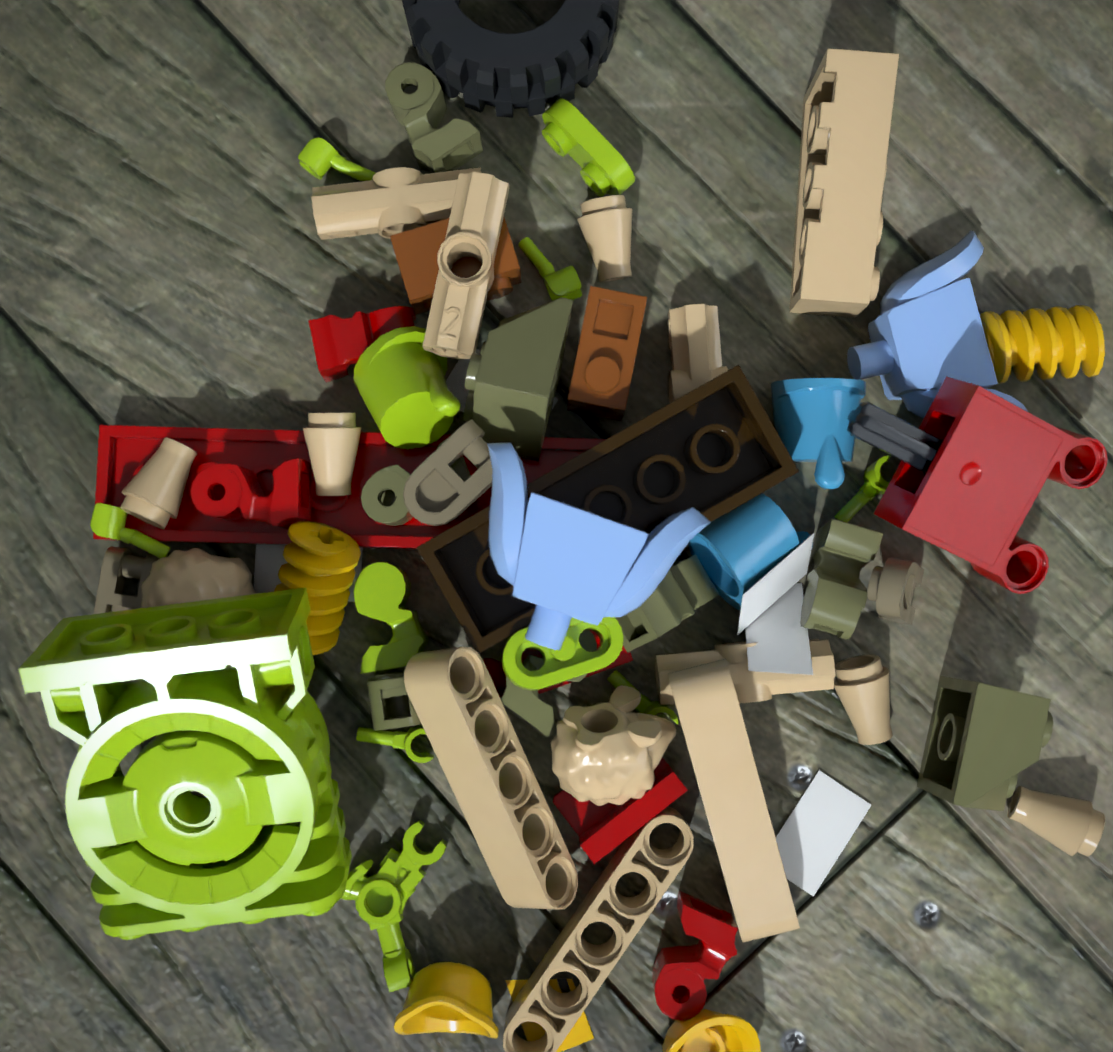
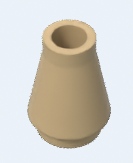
(608, 234)
(332, 450)
(160, 484)
(865, 696)
(1061, 820)

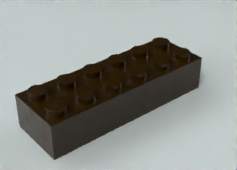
(696, 452)

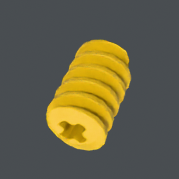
(1044, 339)
(324, 564)

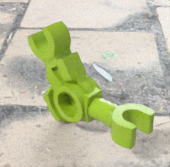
(383, 899)

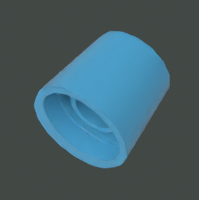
(814, 422)
(745, 546)

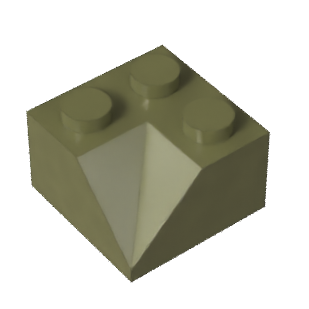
(518, 377)
(981, 742)

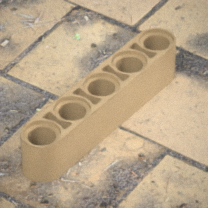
(491, 778)
(733, 800)
(590, 962)

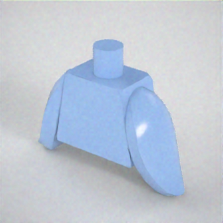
(929, 332)
(571, 557)

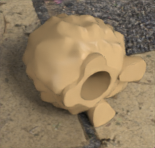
(195, 577)
(608, 750)

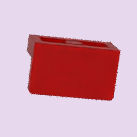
(609, 825)

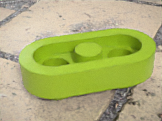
(601, 163)
(564, 663)

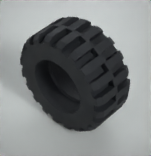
(516, 67)

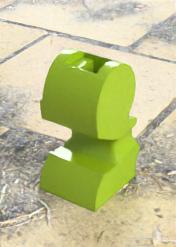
(381, 595)

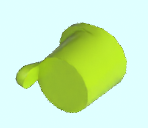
(406, 388)

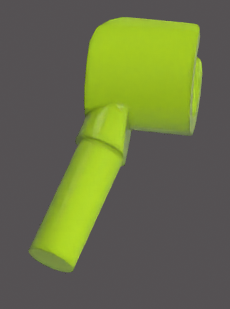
(320, 156)
(559, 284)
(873, 485)
(110, 523)
(645, 705)
(396, 739)

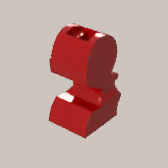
(343, 340)
(235, 493)
(681, 970)

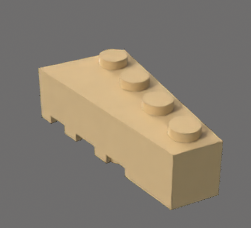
(842, 182)

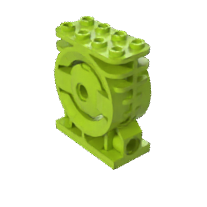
(239, 729)

